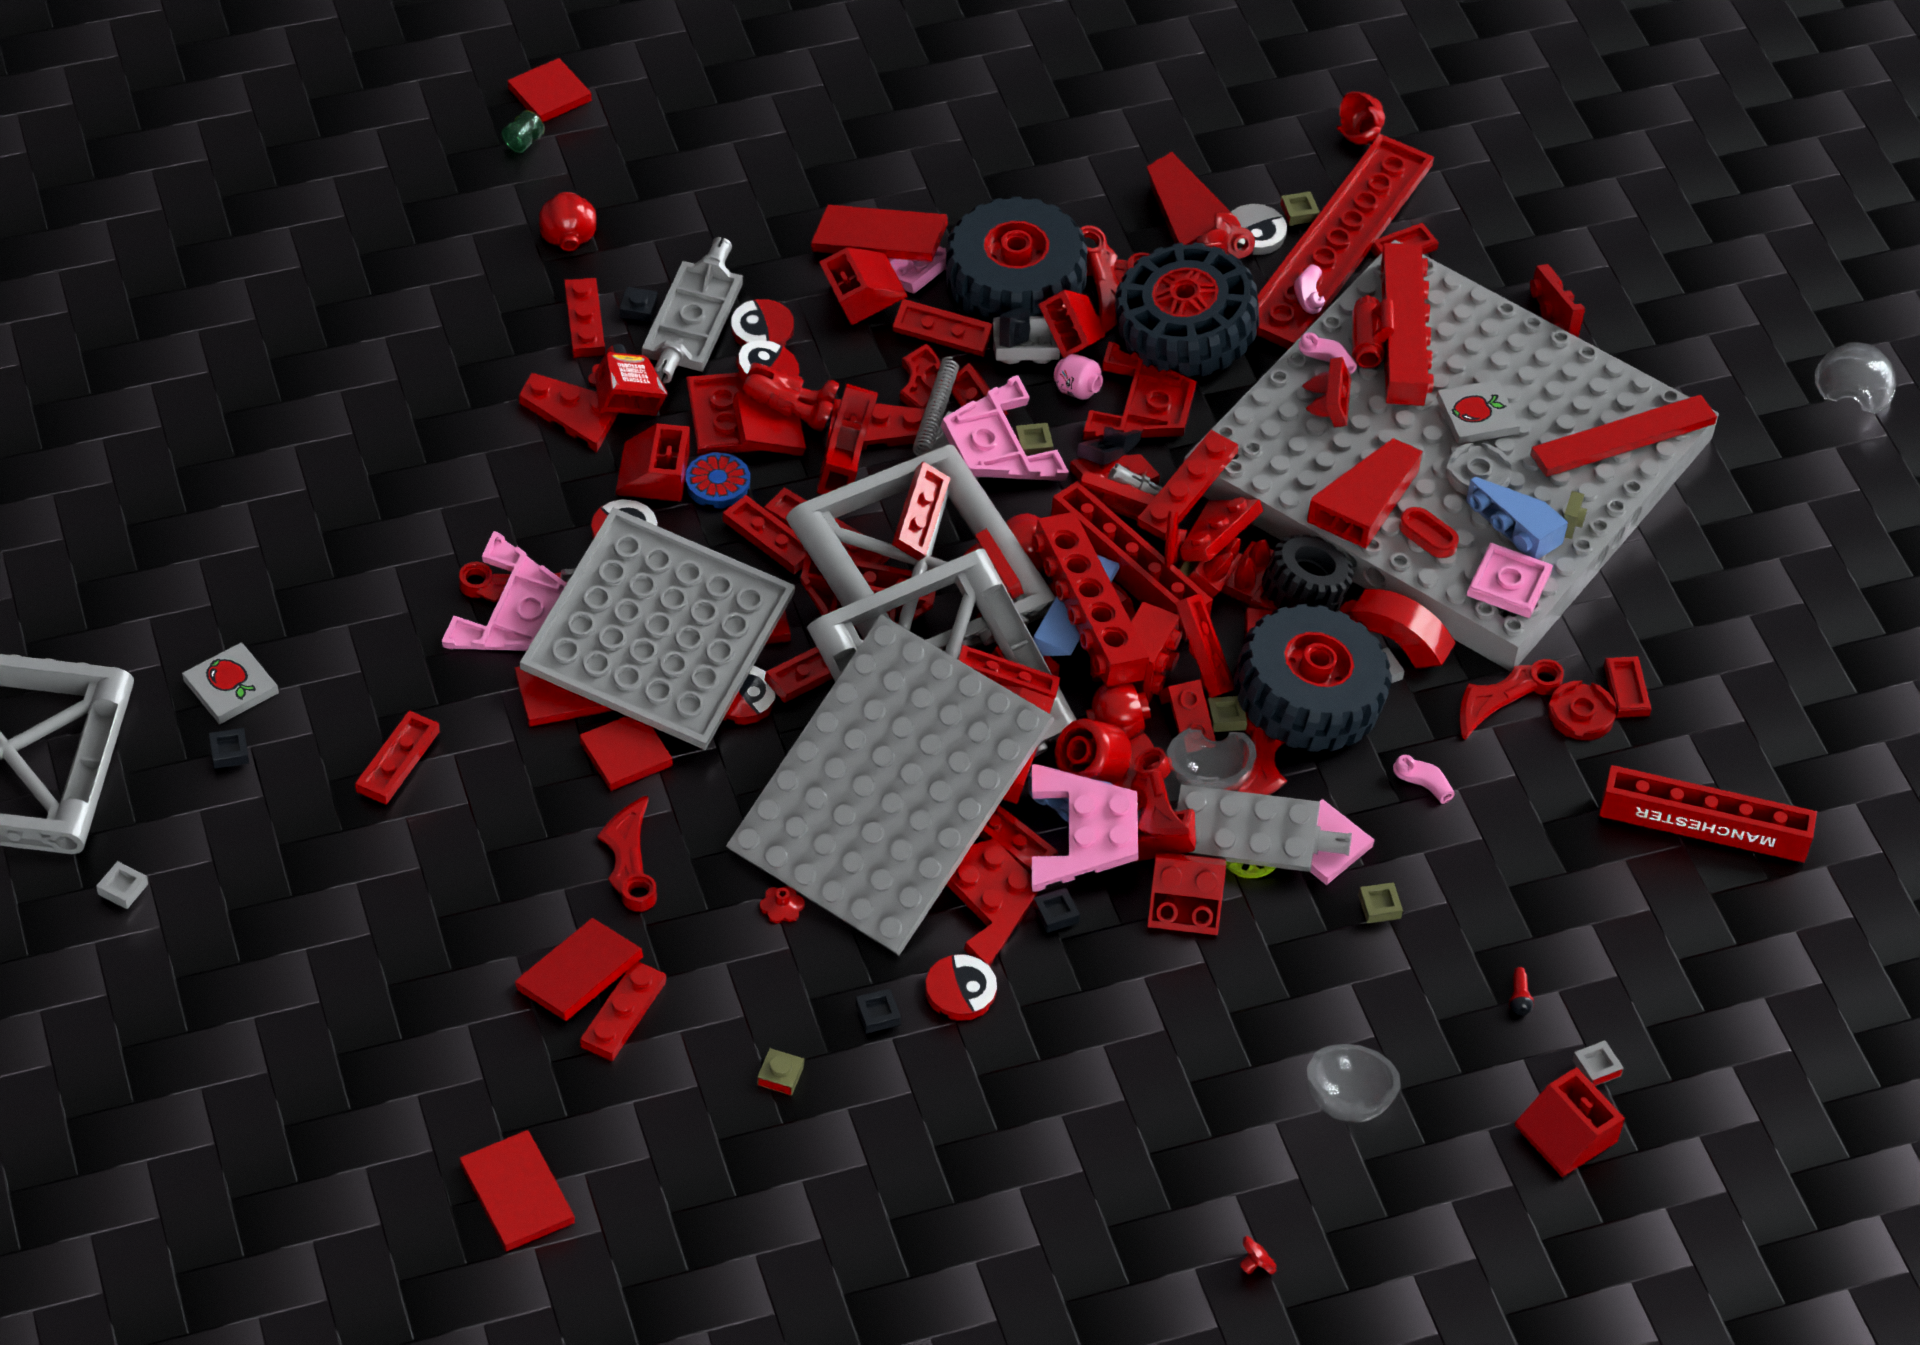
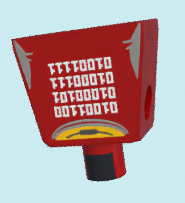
(628, 383)

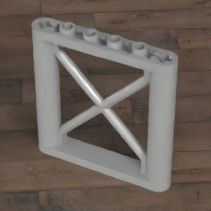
(822, 539)
(979, 585)
(105, 701)

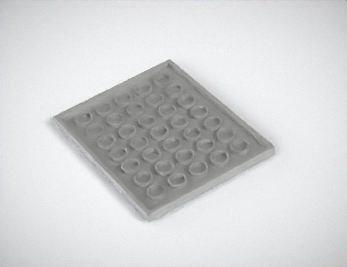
(890, 784)

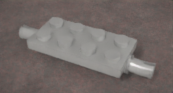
(693, 313)
(1258, 828)

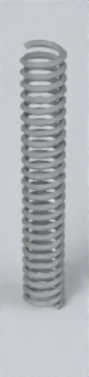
(940, 396)

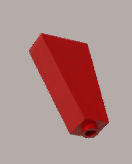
(1183, 199)
(1366, 494)

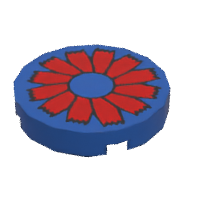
(717, 480)

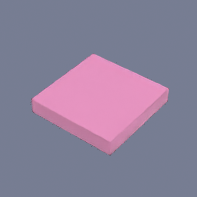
(1509, 580)
(1328, 865)

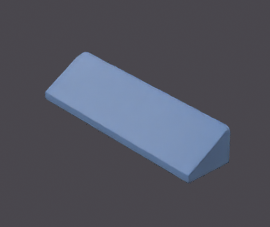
(1055, 633)

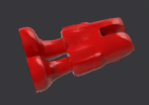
(785, 394)

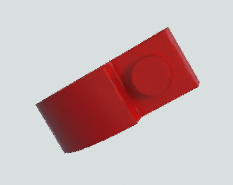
(846, 439)
(1405, 622)

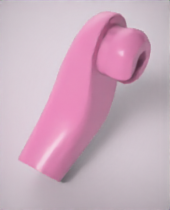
(1306, 290)
(1325, 350)
(1424, 775)

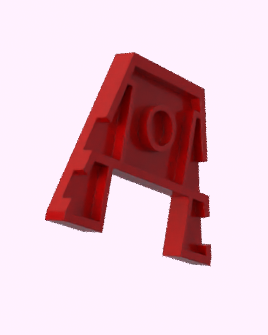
(1155, 404)
(996, 892)

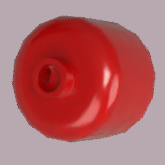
(1093, 750)

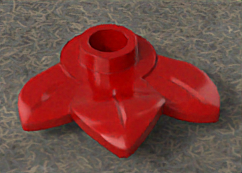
(1227, 234)

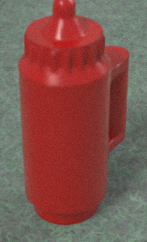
(1370, 329)

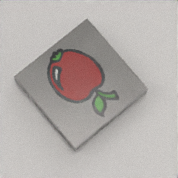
(1478, 412)
(230, 683)

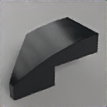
(1111, 447)

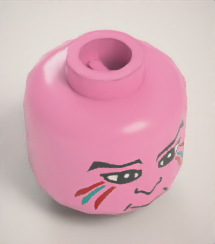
(1078, 376)

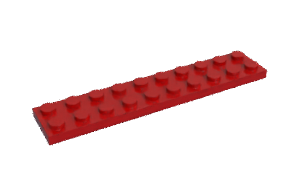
(1341, 235)

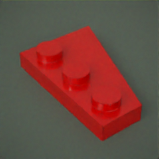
(569, 406)

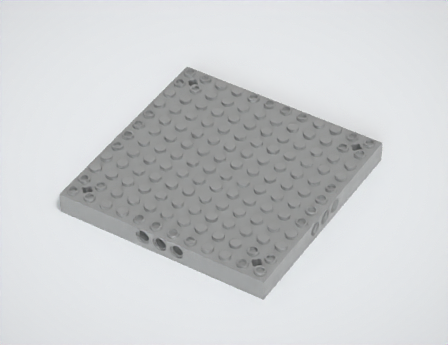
(1554, 390)

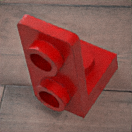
(1189, 707)

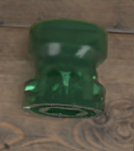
(523, 131)

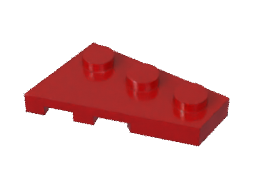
(1554, 302)
(888, 424)
(1218, 527)

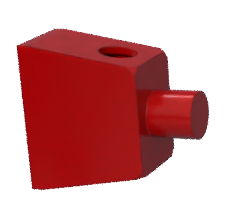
(1072, 324)

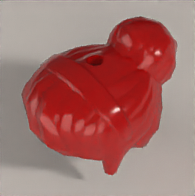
(1360, 118)

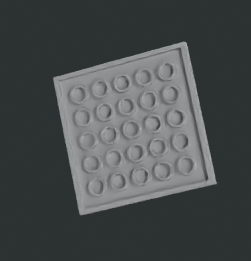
(658, 628)

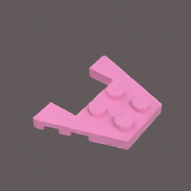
(989, 442)
(521, 607)
(1100, 826)

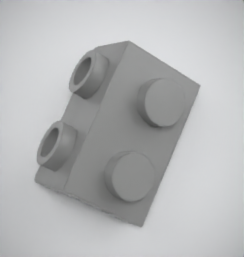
(1039, 348)

